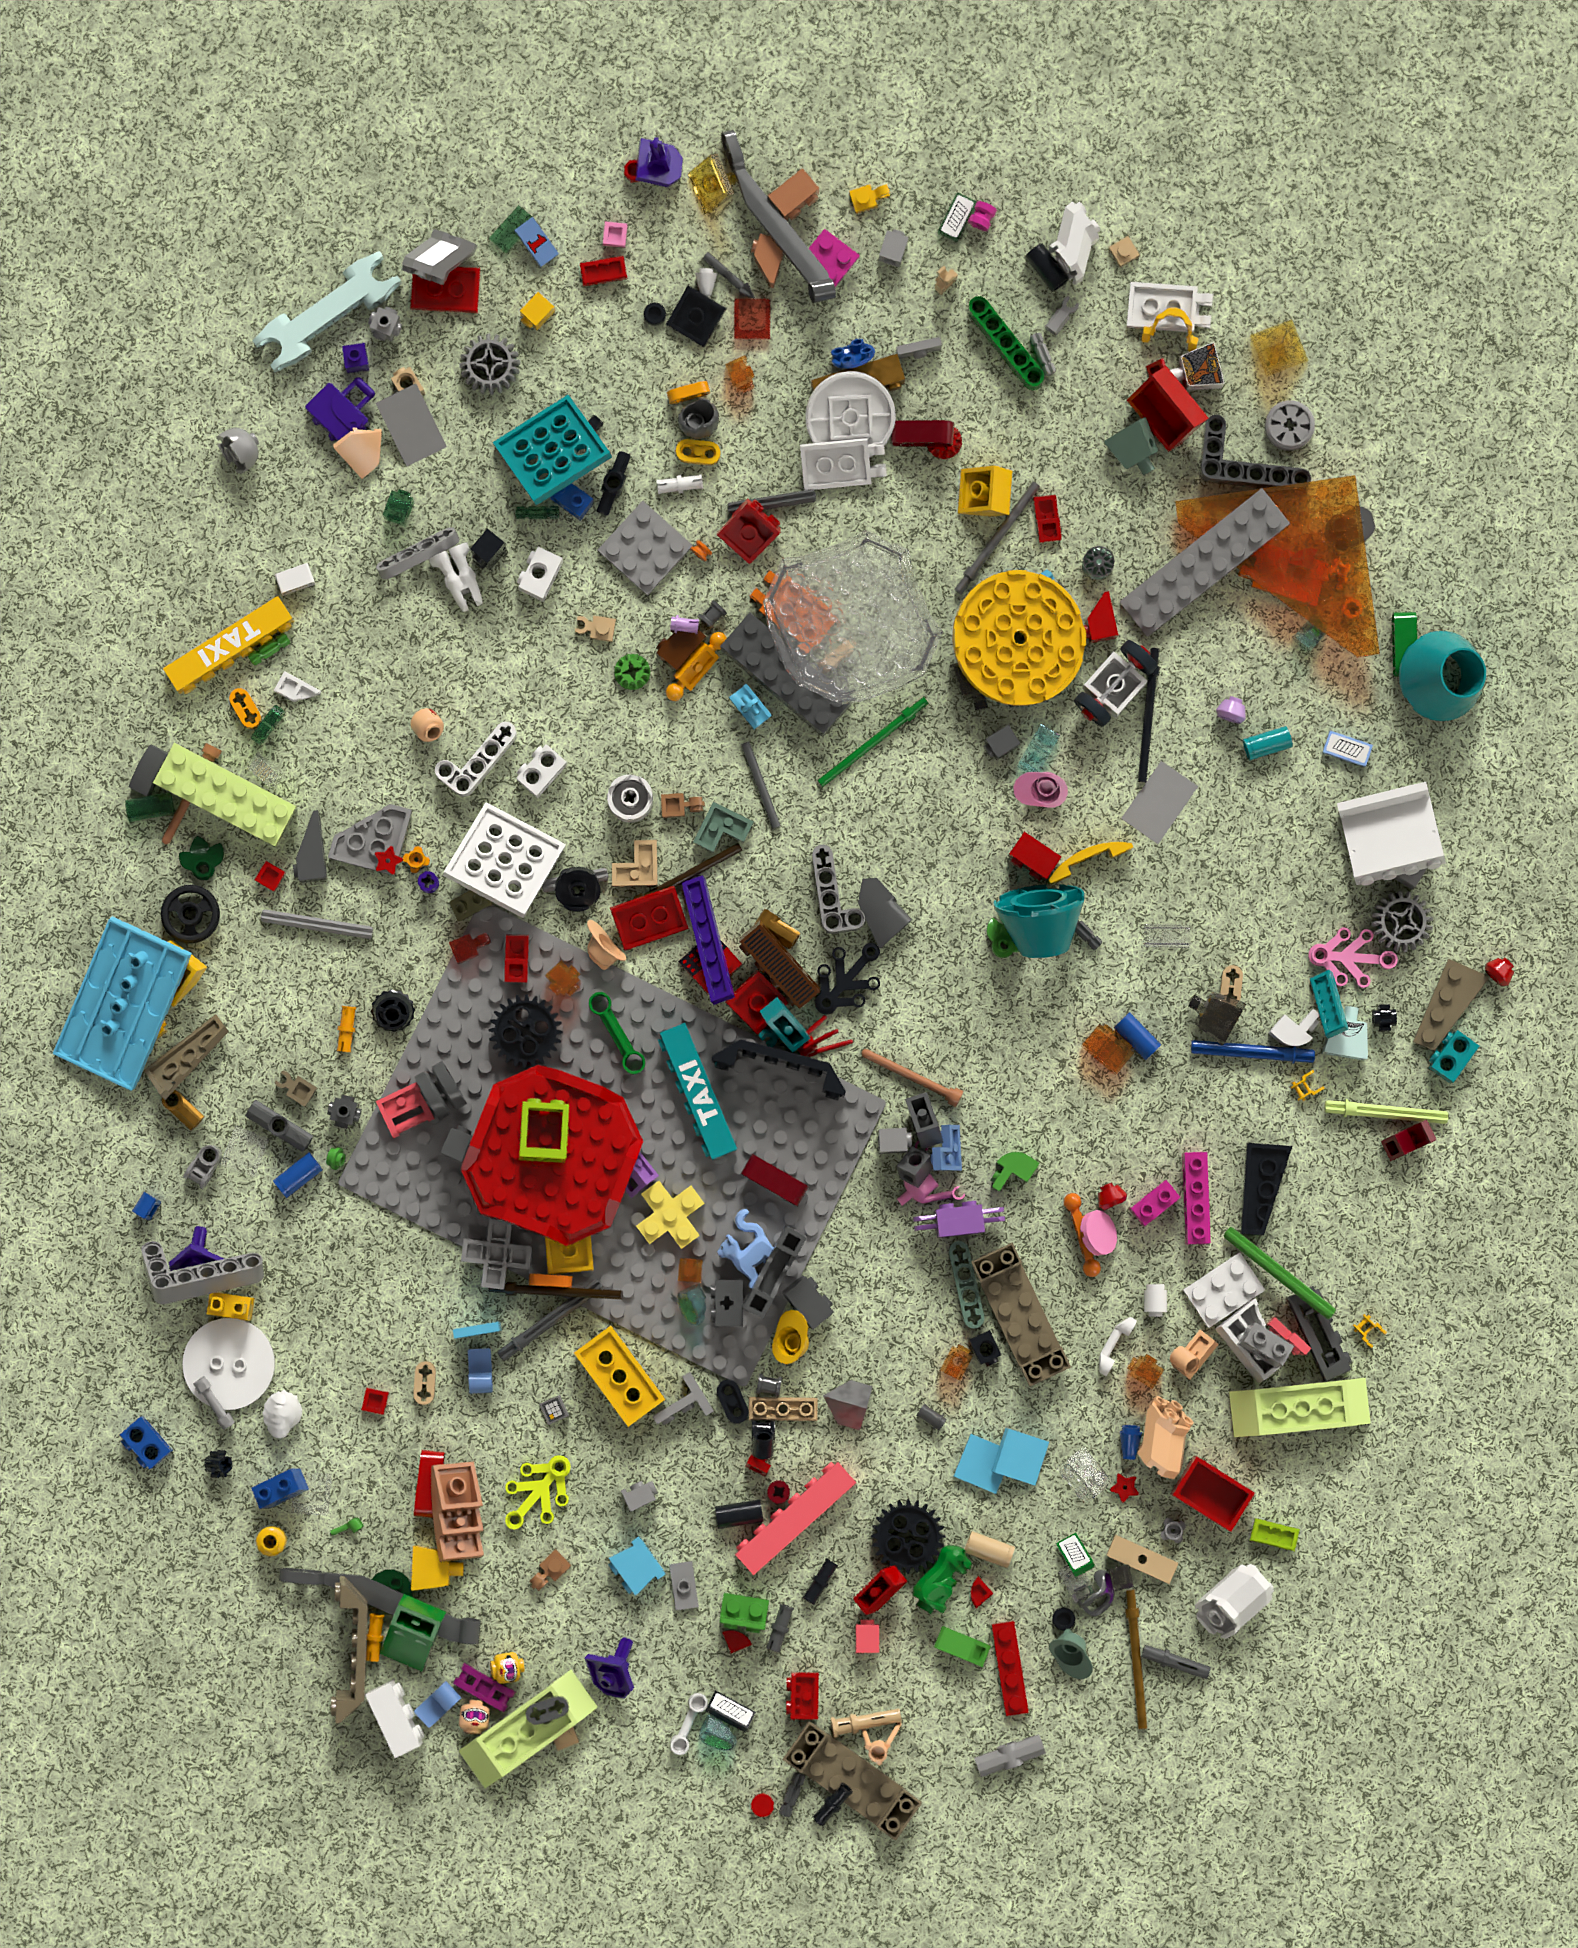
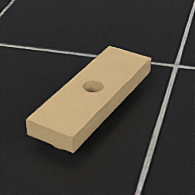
(768, 1408)
(1155, 1564)

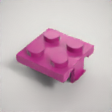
(833, 255)

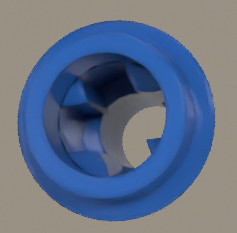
(1130, 1440)

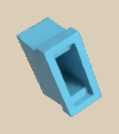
(636, 1566)

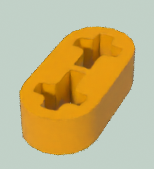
(688, 392)
(249, 705)

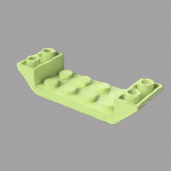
(1299, 1407)
(517, 1739)

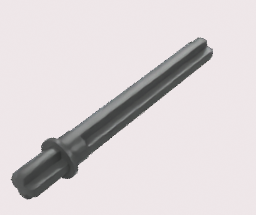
(524, 1339)

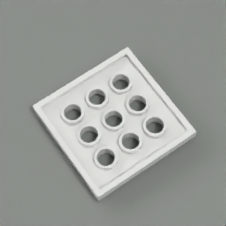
(509, 873)

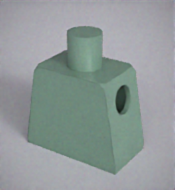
(1134, 446)

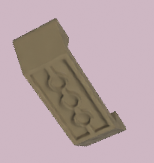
(1020, 1315)
(348, 1700)
(873, 1794)

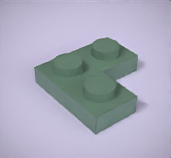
(720, 821)

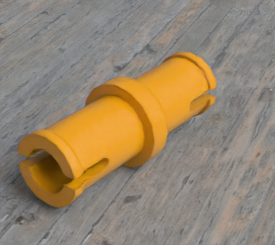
(346, 1029)
(374, 1637)

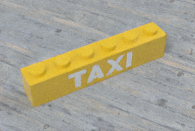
(228, 645)

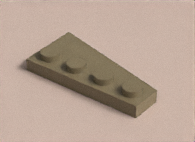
(1449, 1000)
(182, 1059)

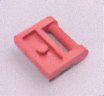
(401, 1103)

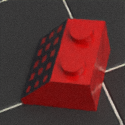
(692, 964)

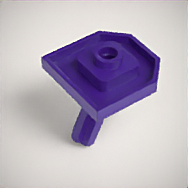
(658, 163)
(194, 1253)
(611, 1672)

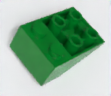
(412, 1632)

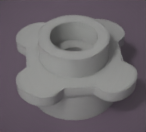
(1177, 1535)

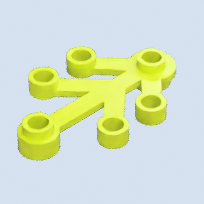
(540, 1488)

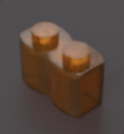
(1107, 1048)

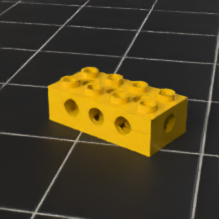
(635, 1376)

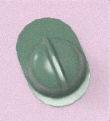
(1071, 1655)

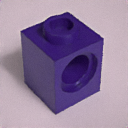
(355, 358)

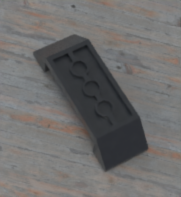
(727, 1058)

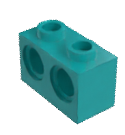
(1457, 1060)

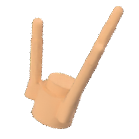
(879, 1749)

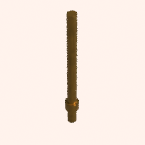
(1132, 1614)

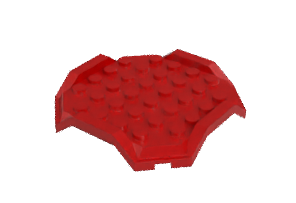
(552, 1197)

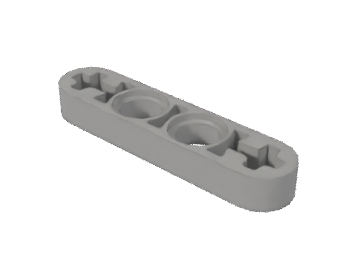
(417, 553)

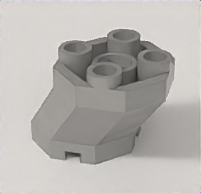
(438, 256)

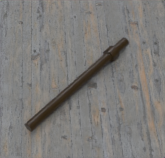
(696, 870)
(513, 1289)

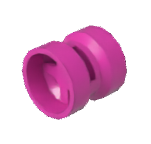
(982, 216)

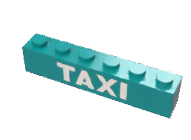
(698, 1091)

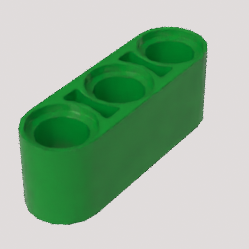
(1403, 635)

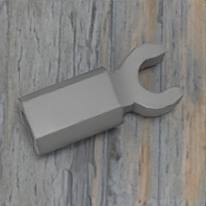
(1060, 317)

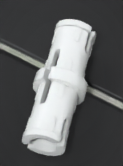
(680, 484)

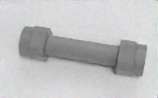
(202, 1386)

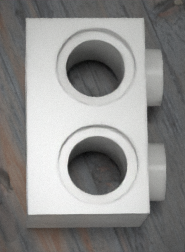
(546, 774)

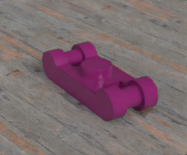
(484, 1687)

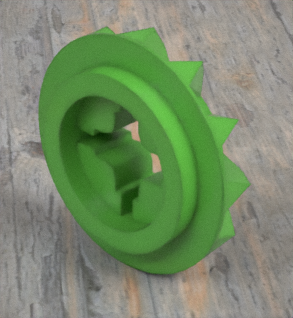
(626, 680)

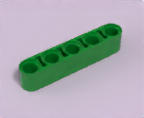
(1001, 333)

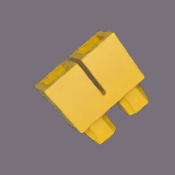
(230, 1306)

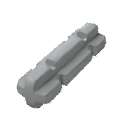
(1042, 354)

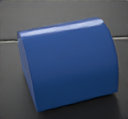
(146, 1206)

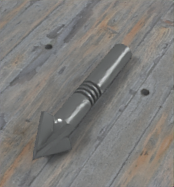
(744, 288)

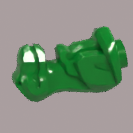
(937, 1583)

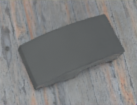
(147, 770)

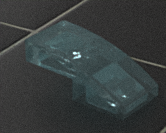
(1038, 750)

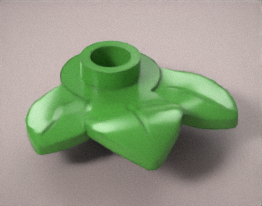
(998, 934)

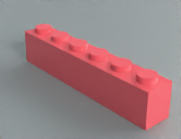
(795, 1518)

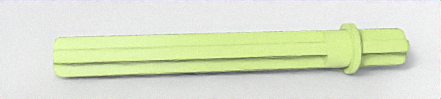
(1389, 1112)

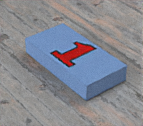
(536, 242)

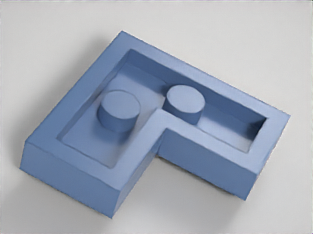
(949, 1155)

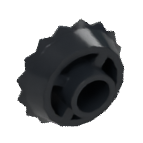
(388, 1006)

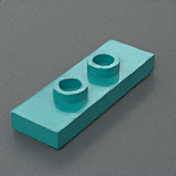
(1329, 1004)

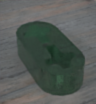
(268, 724)

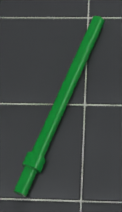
(907, 715)

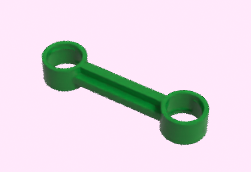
(617, 1033)

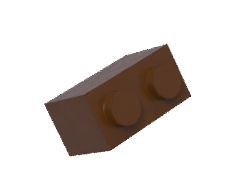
(679, 648)

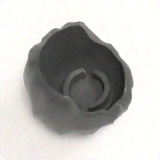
(699, 419)

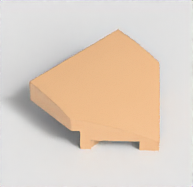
(360, 450)

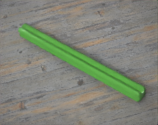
(1279, 1273)

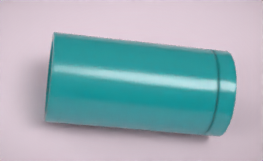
(1267, 743)

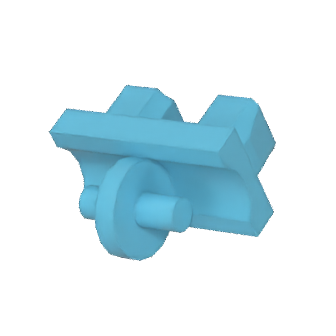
(750, 706)

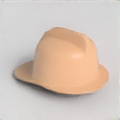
(602, 948)

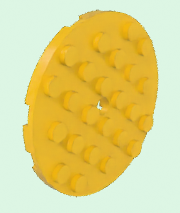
(986, 642)

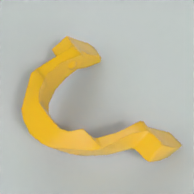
(1175, 312)

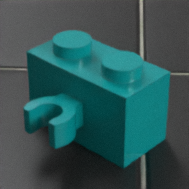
(783, 1026)

